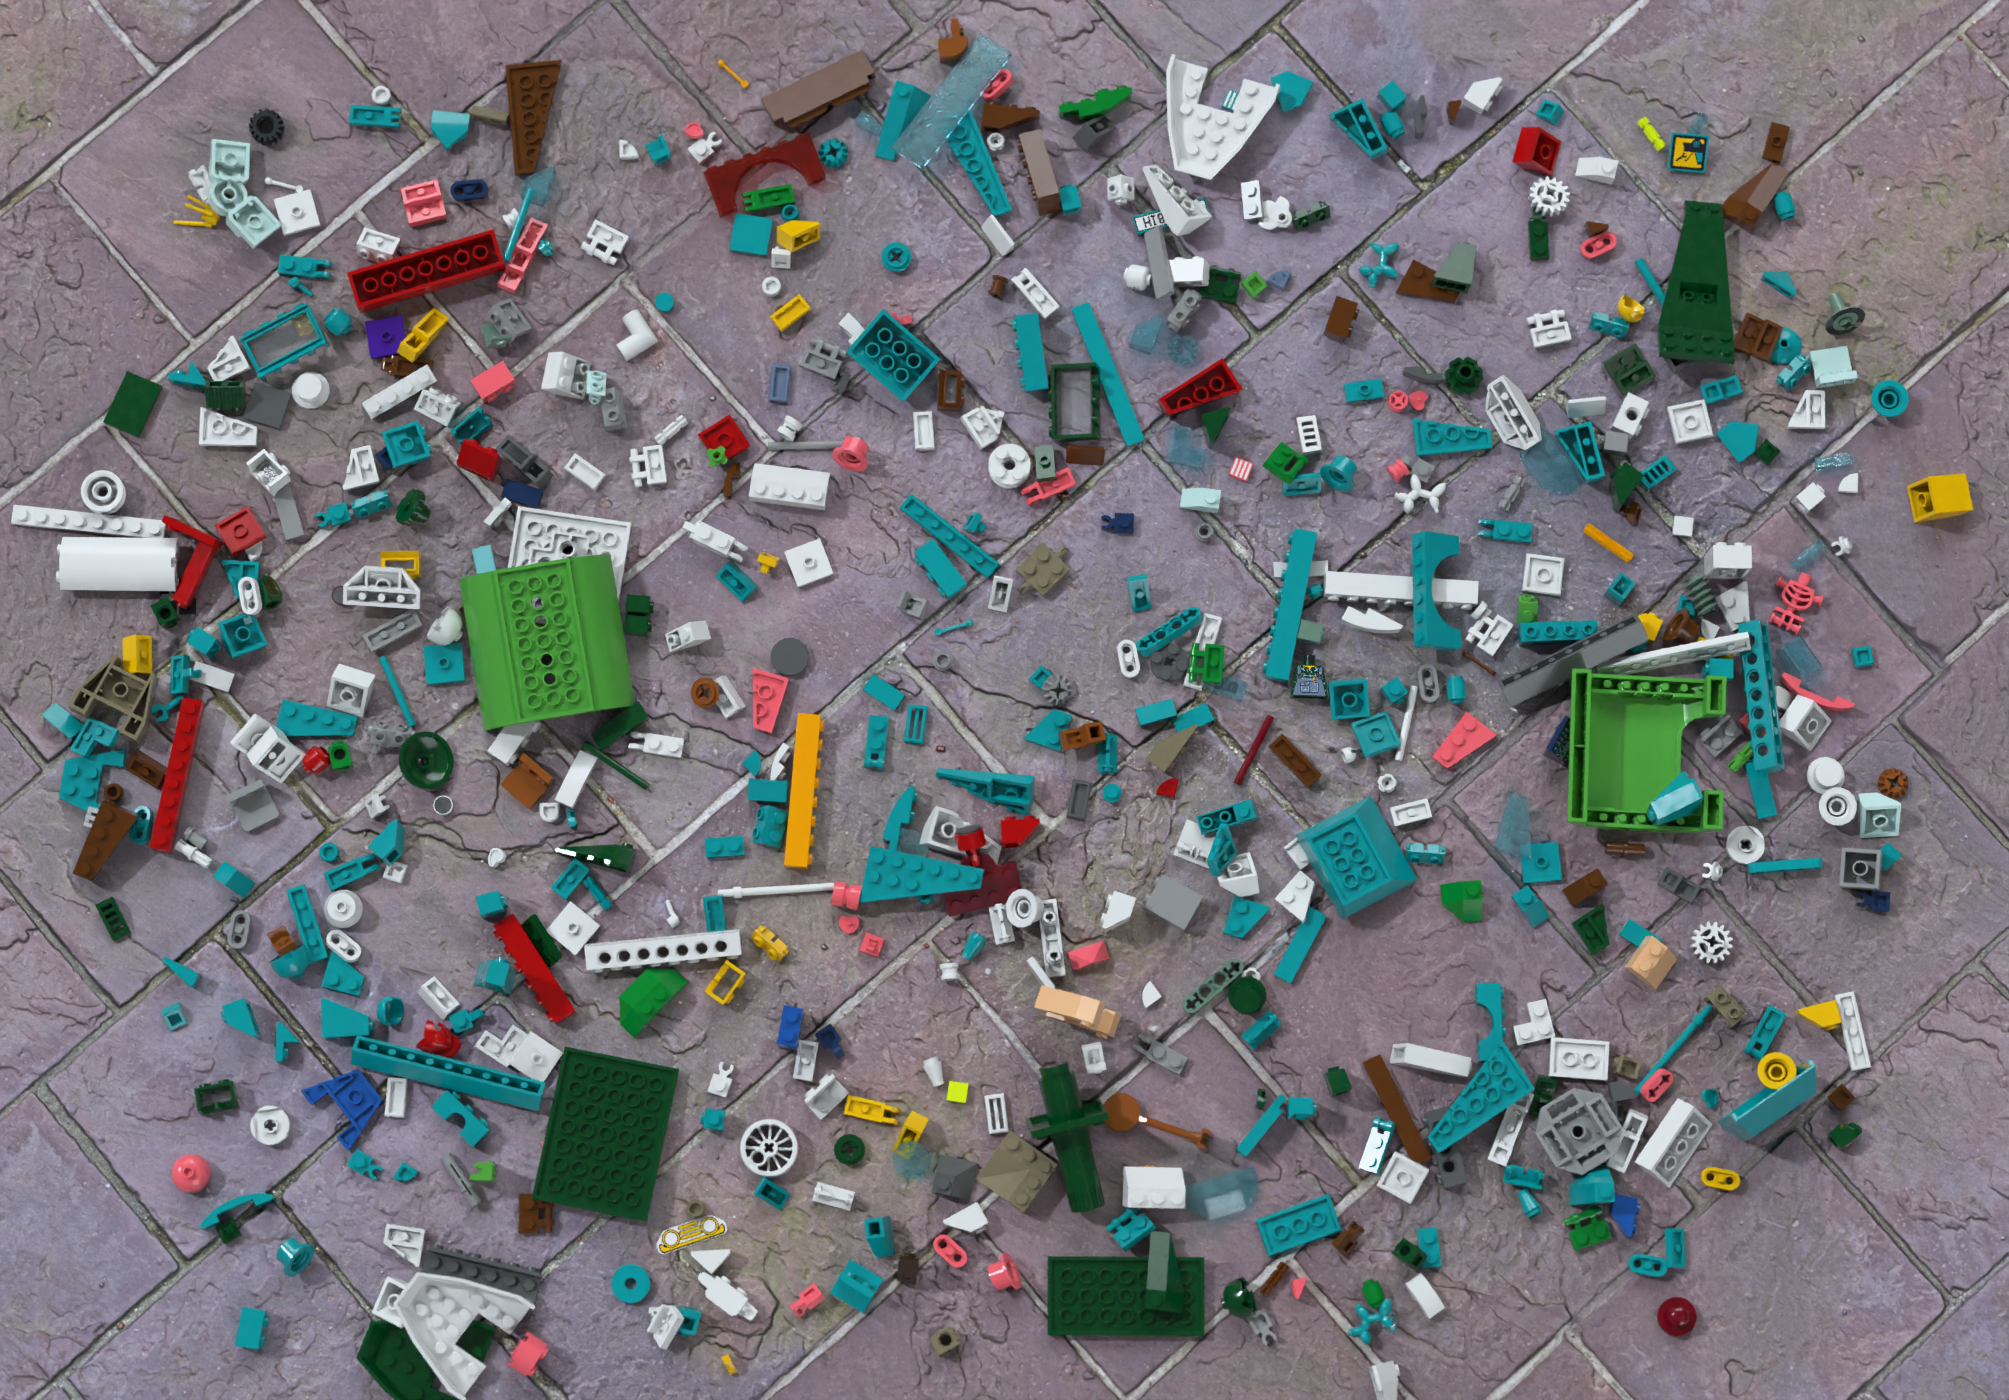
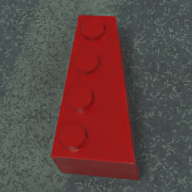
(1205, 387)

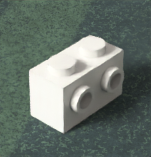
(1189, 271)

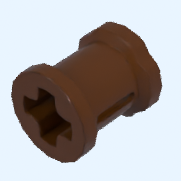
(998, 286)

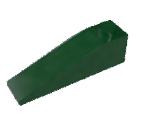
(1163, 1280)

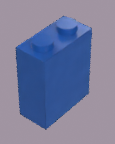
(790, 1028)

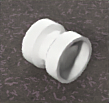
(789, 428)

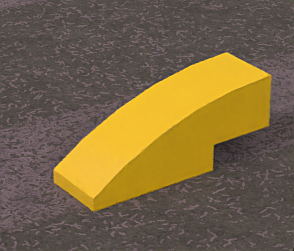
(422, 335)

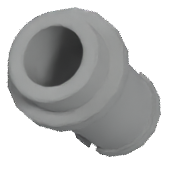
(194, 838)

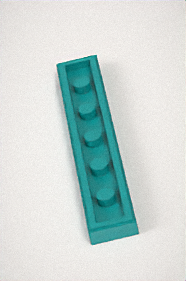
(949, 536)

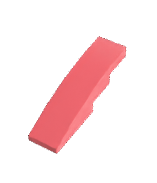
(522, 255)

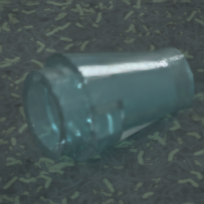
(868, 123)

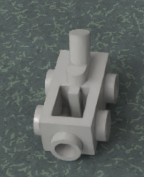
(1185, 305)
(388, 735)

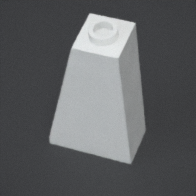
(1430, 1060)

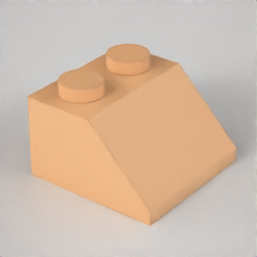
(1651, 962)

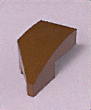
(733, 473)

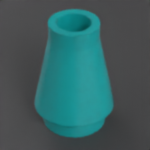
(974, 945)
(1529, 1204)

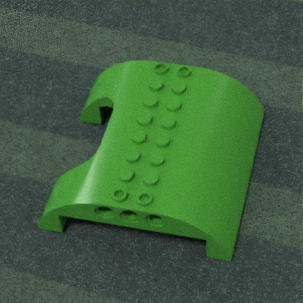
(1630, 748)

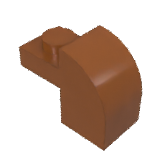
(953, 48)
(1082, 737)

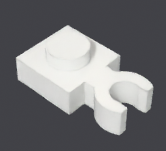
(703, 149)
(495, 517)
(720, 1083)

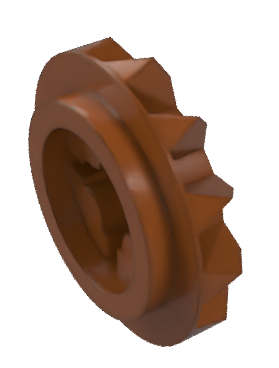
(698, 689)
(1884, 784)

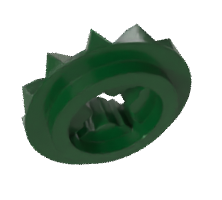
(854, 1141)

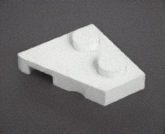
(1810, 411)
(361, 469)
(1297, 896)
(406, 1241)

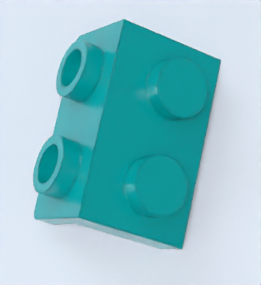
(770, 826)

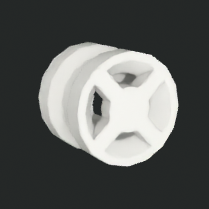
(510, 219)
(949, 971)

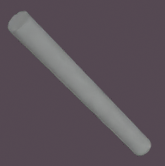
(804, 445)

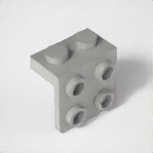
(253, 804)

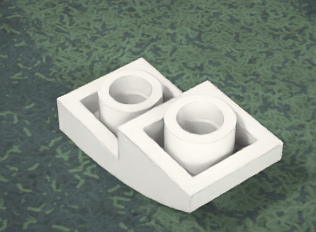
(213, 676)
(777, 770)
(1424, 1295)

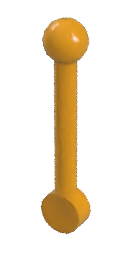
(744, 84)

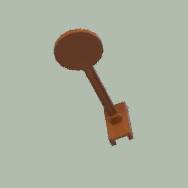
(1125, 1114)

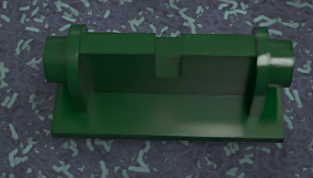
(1318, 212)

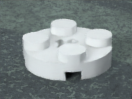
(1756, 844)
(263, 1134)

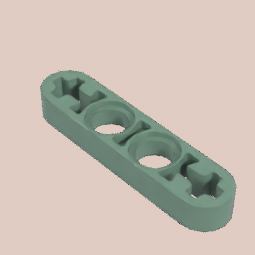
(1211, 984)

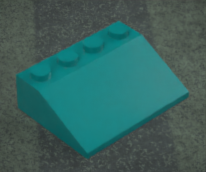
(892, 355)

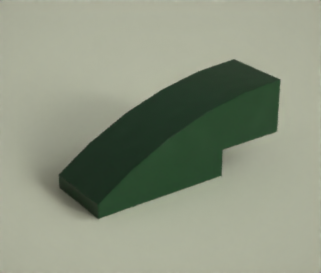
(620, 726)

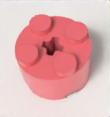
(527, 1354)

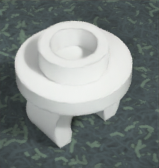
(1845, 545)
(1715, 871)

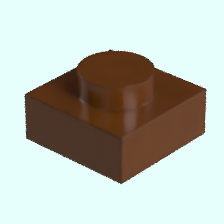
(1841, 1097)

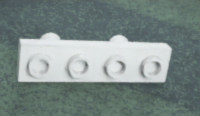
(1052, 940)

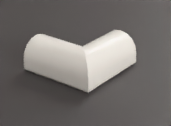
(640, 338)

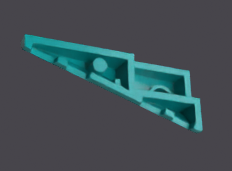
(1008, 790)

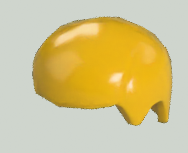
(1630, 309)

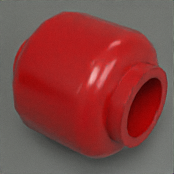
(316, 760)

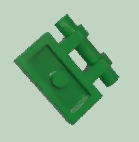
(1212, 665)
(1589, 1234)

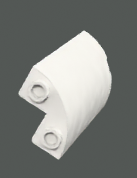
(118, 564)

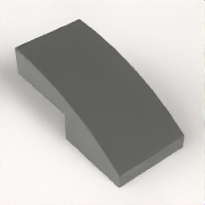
(1420, 113)
(1416, 374)
(1679, 886)

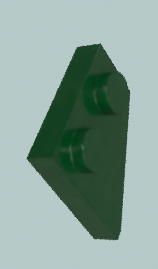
(1593, 929)

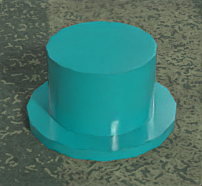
(1889, 398)
(1339, 473)
(294, 1256)

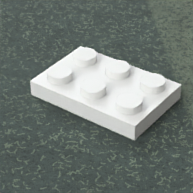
(1578, 1059)

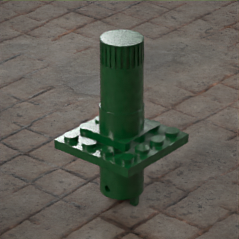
(1068, 1125)

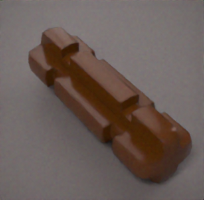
(1273, 1279)

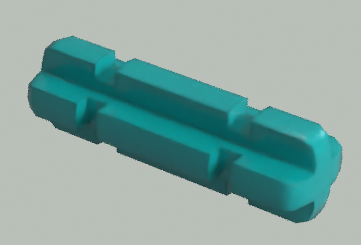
(597, 893)

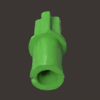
(1740, 759)

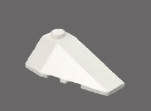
(940, 830)
(1385, 1380)

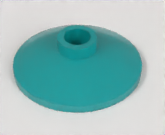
(1786, 354)

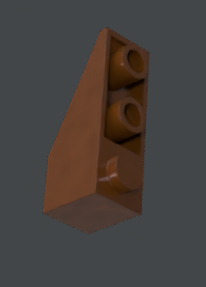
(1001, 118)

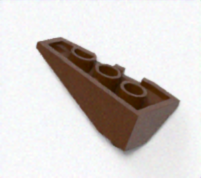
(1751, 199)

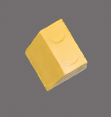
(1939, 497)

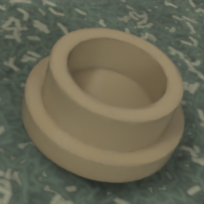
(695, 1209)

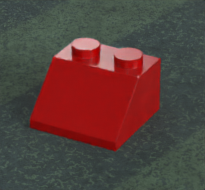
(1536, 150)

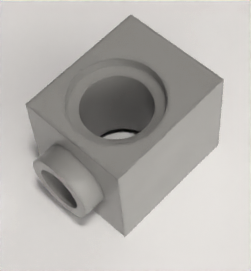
(1614, 443)

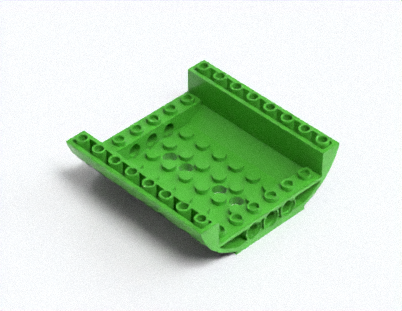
(579, 633)

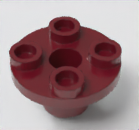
(1676, 1316)

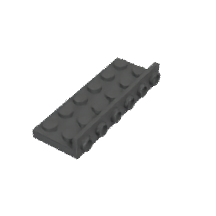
(485, 1272)

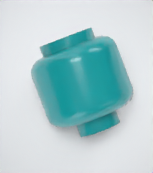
(338, 321)

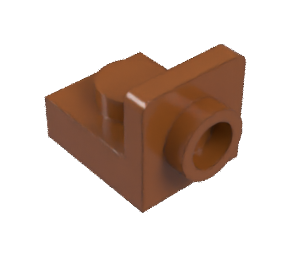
(282, 941)

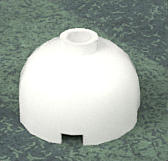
(446, 628)

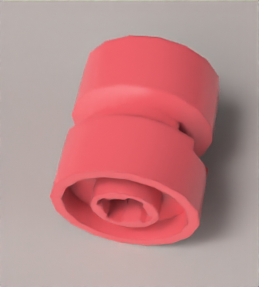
(846, 895)

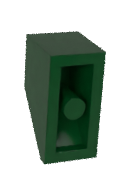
(1337, 1081)

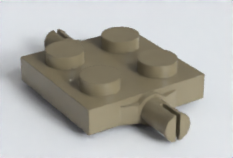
(1043, 570)

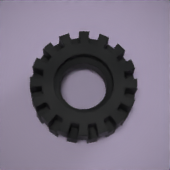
(263, 116)

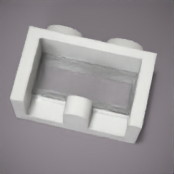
(268, 471)

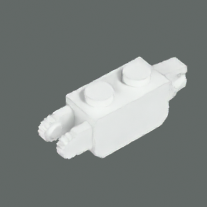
(714, 540)
(726, 1297)

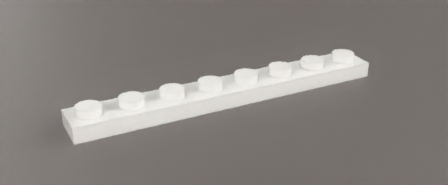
(87, 522)
(1676, 655)

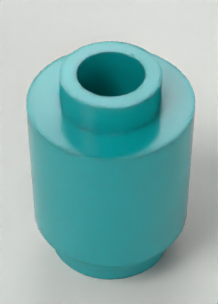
(1392, 124)
(1784, 205)
(1456, 690)

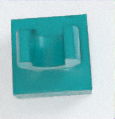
(973, 523)

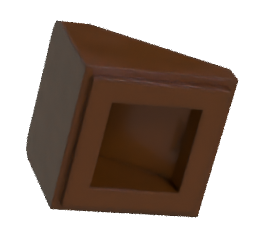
(1452, 110)
(1595, 228)

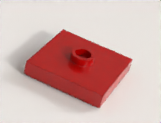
(725, 434)
(240, 531)

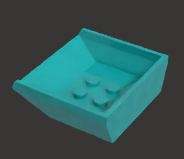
(1356, 857)
(1771, 1104)

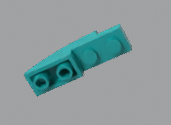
(900, 815)

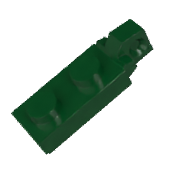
(1538, 236)

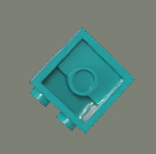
(407, 444)

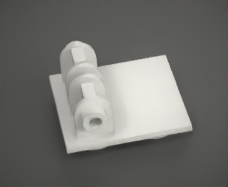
(1193, 845)

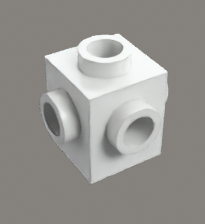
(1120, 189)

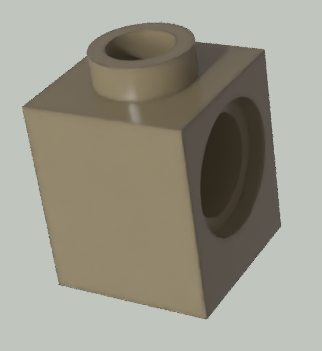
(935, 1340)

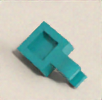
(464, 1020)

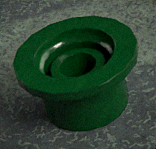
(1247, 995)

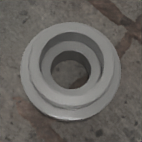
(1206, 526)

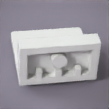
(826, 1096)

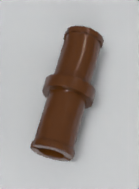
(1624, 848)

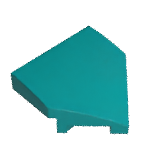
(1293, 90)
(449, 127)
(1740, 439)

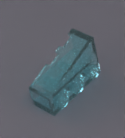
(1514, 829)

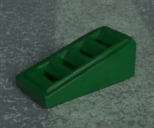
(112, 901)

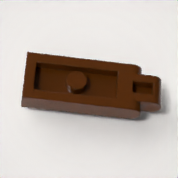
(402, 367)

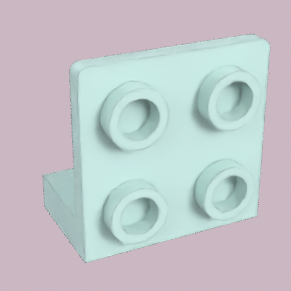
(1832, 367)

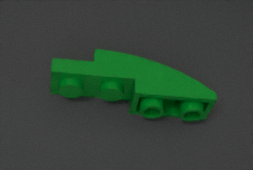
(1103, 103)

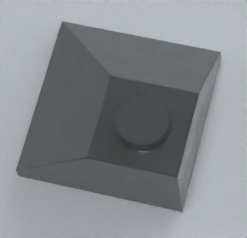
(954, 1177)

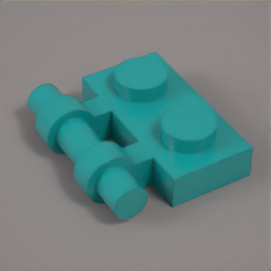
(1133, 1231)

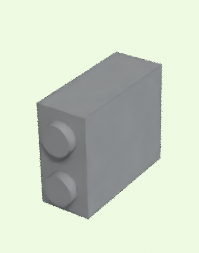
(1172, 902)

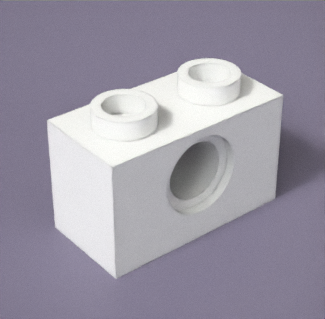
(1633, 405)

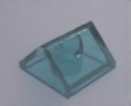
(1798, 658)

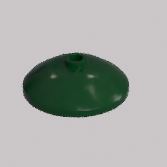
(436, 760)

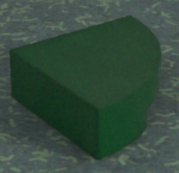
(1260, 1101)

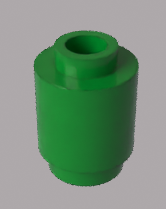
(1373, 1293)

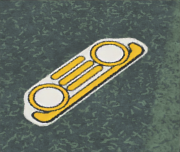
(690, 1233)

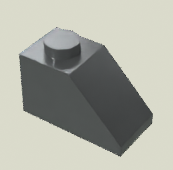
(1093, 132)

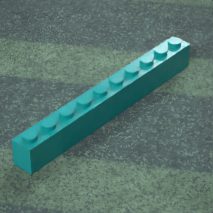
(447, 1073)

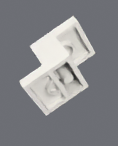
(268, 748)

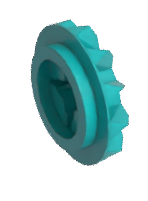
(829, 160)
(896, 248)

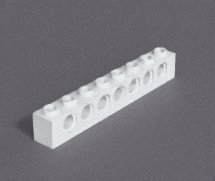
(594, 950)

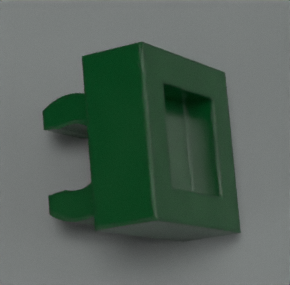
(1766, 452)
(228, 1231)

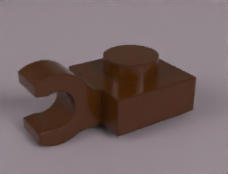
(1347, 1240)

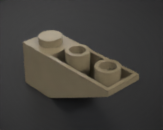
(1168, 749)

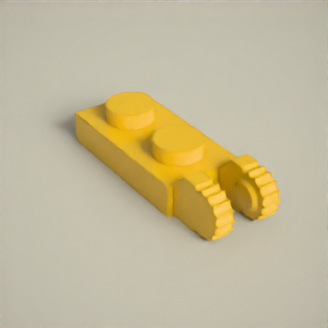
(869, 1110)

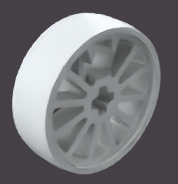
(754, 1167)

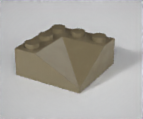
(1016, 1171)

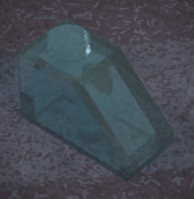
(541, 183)
(1145, 335)

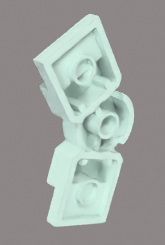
(228, 175)

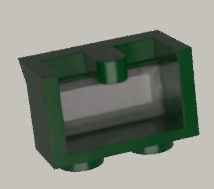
(216, 1097)

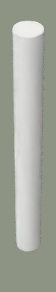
(1406, 722)

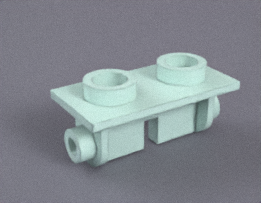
(596, 386)

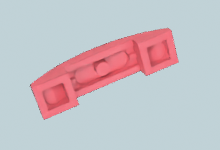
(1838, 704)

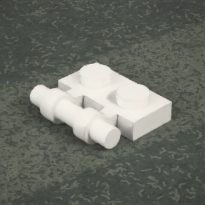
(608, 237)
(1549, 334)
(654, 465)
(1493, 636)

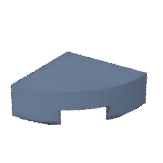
(1279, 279)

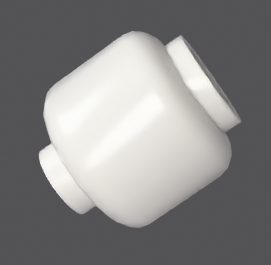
(1137, 277)

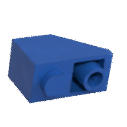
(1624, 1212)

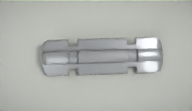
(1511, 493)

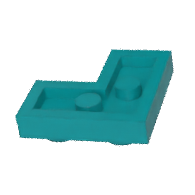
(91, 733)

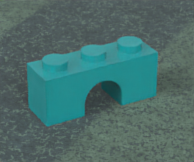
(449, 1105)

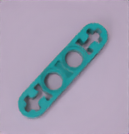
(1167, 629)
(1785, 865)

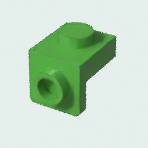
(1527, 609)

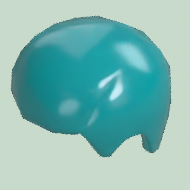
(390, 1010)

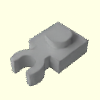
(1260, 1323)

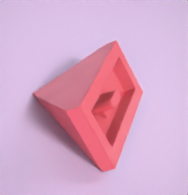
(1088, 955)

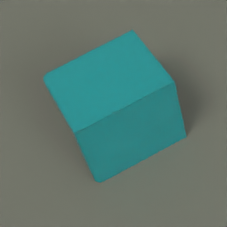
(658, 150)

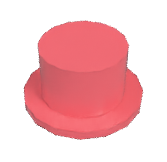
(851, 454)
(1004, 1273)

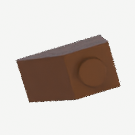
(1585, 887)

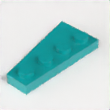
(1442, 438)
(306, 720)

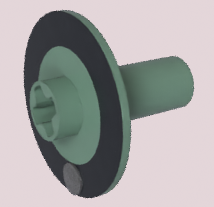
(1844, 318)

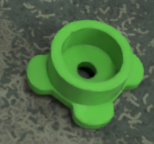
(717, 461)

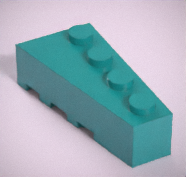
(1030, 352)
(496, 975)

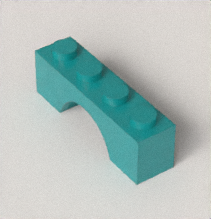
(1489, 997)

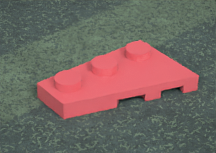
(767, 699)
(1463, 740)

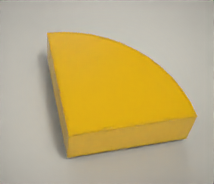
(729, 1364)

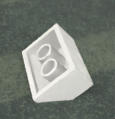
(1153, 1187)

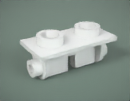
(200, 179)
(1001, 925)
(833, 1196)

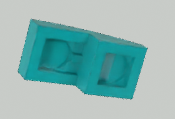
(1721, 389)

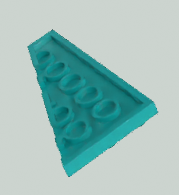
(906, 875)

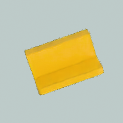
(137, 654)

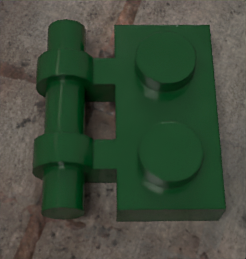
(1221, 290)

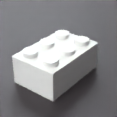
(1728, 561)

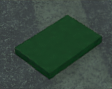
(132, 404)

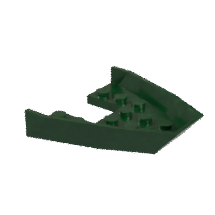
(402, 1369)

